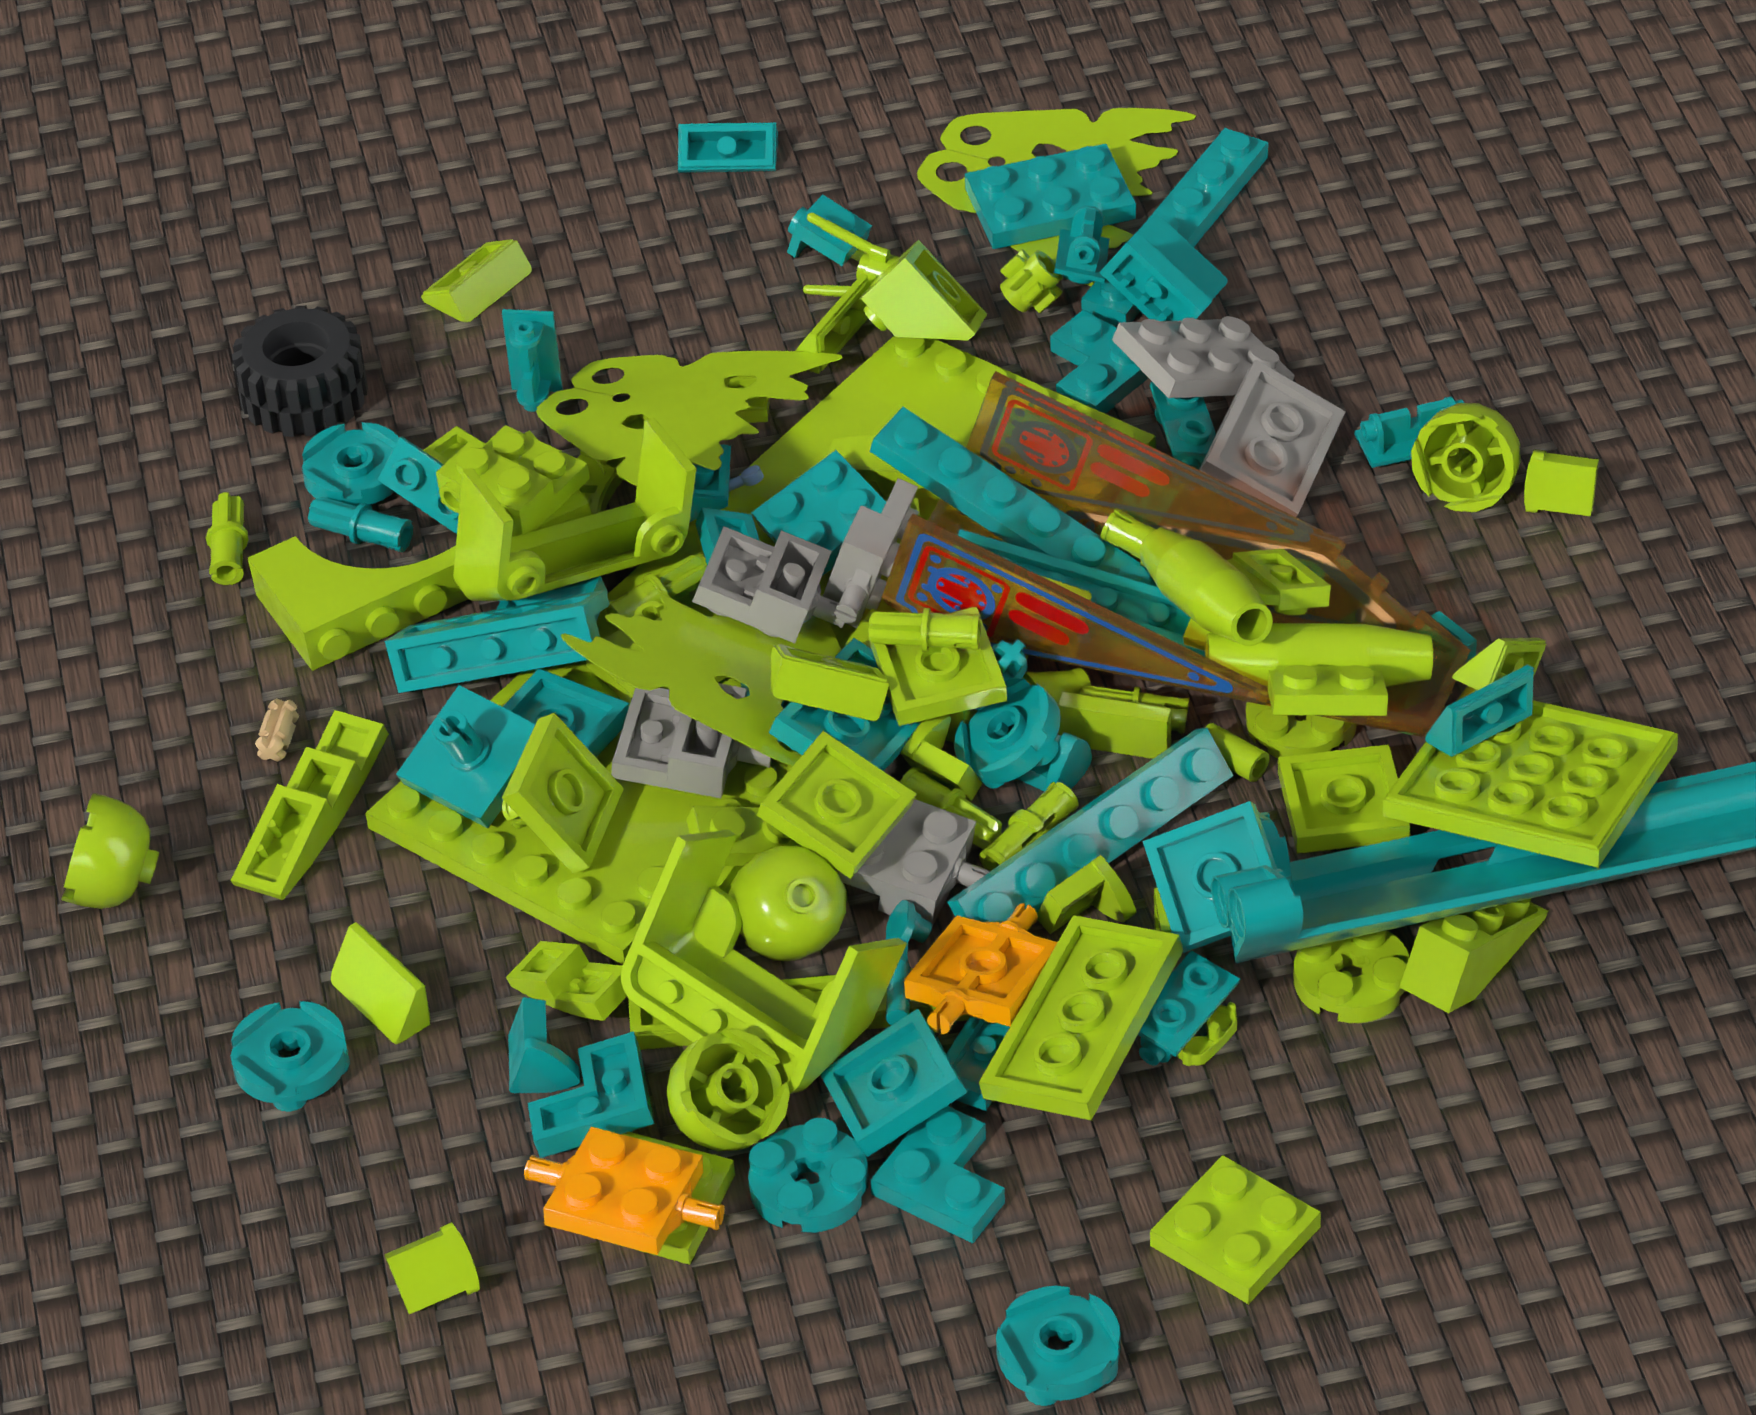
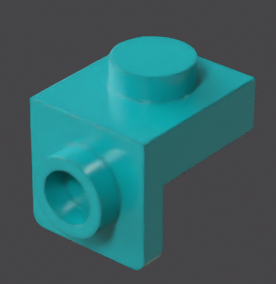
(806, 233)

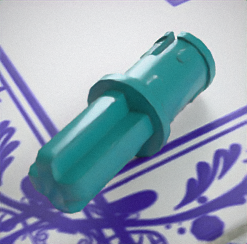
(361, 523)
(1011, 659)

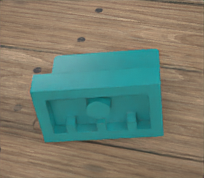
(1164, 273)

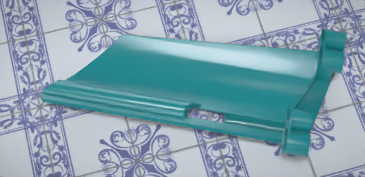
(1394, 886)

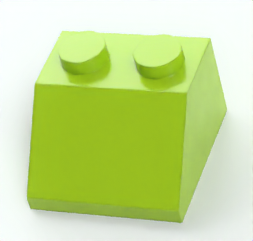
(921, 300)

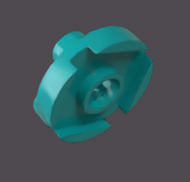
(334, 448)
(1030, 743)
(296, 1078)
(803, 1149)
(1058, 1374)

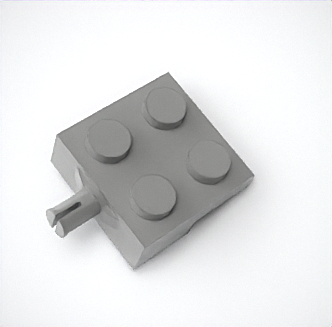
(869, 554)
(767, 584)
(676, 750)
(920, 861)

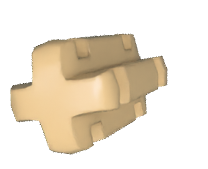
(277, 730)

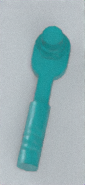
(903, 924)

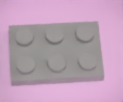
(1195, 354)
(1273, 439)

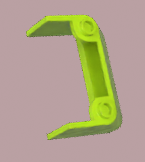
(507, 568)
(699, 985)

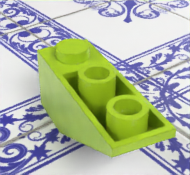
(1465, 951)

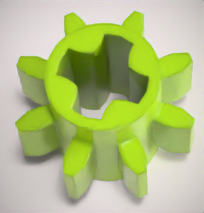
(1030, 281)

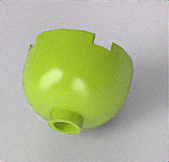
(1466, 456)
(109, 855)
(789, 902)
(727, 1091)

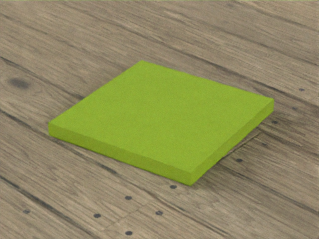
(1543, 786)

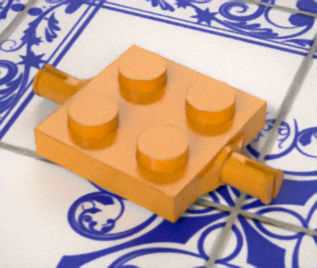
(980, 969)
(624, 1191)

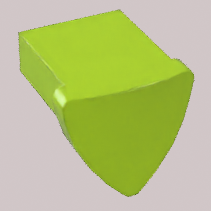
(1560, 483)
(926, 753)
(1091, 885)
(433, 1269)

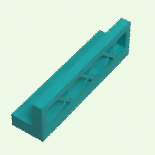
(493, 642)

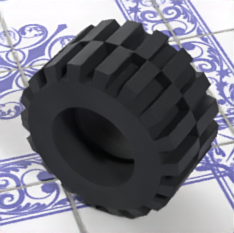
(300, 370)

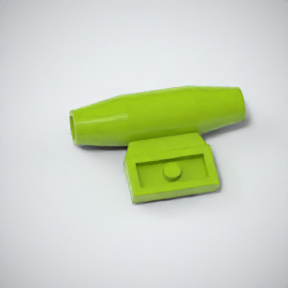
(1231, 593)
(1328, 665)

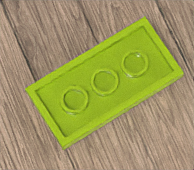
(1081, 1017)

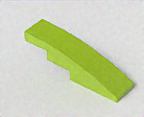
(310, 807)

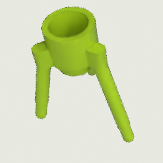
(872, 258)

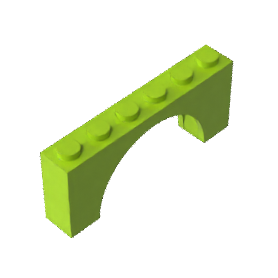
(342, 608)

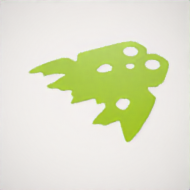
(1019, 132)
(684, 400)
(691, 651)

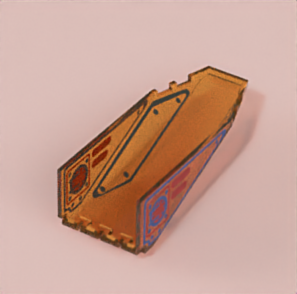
(1089, 474)

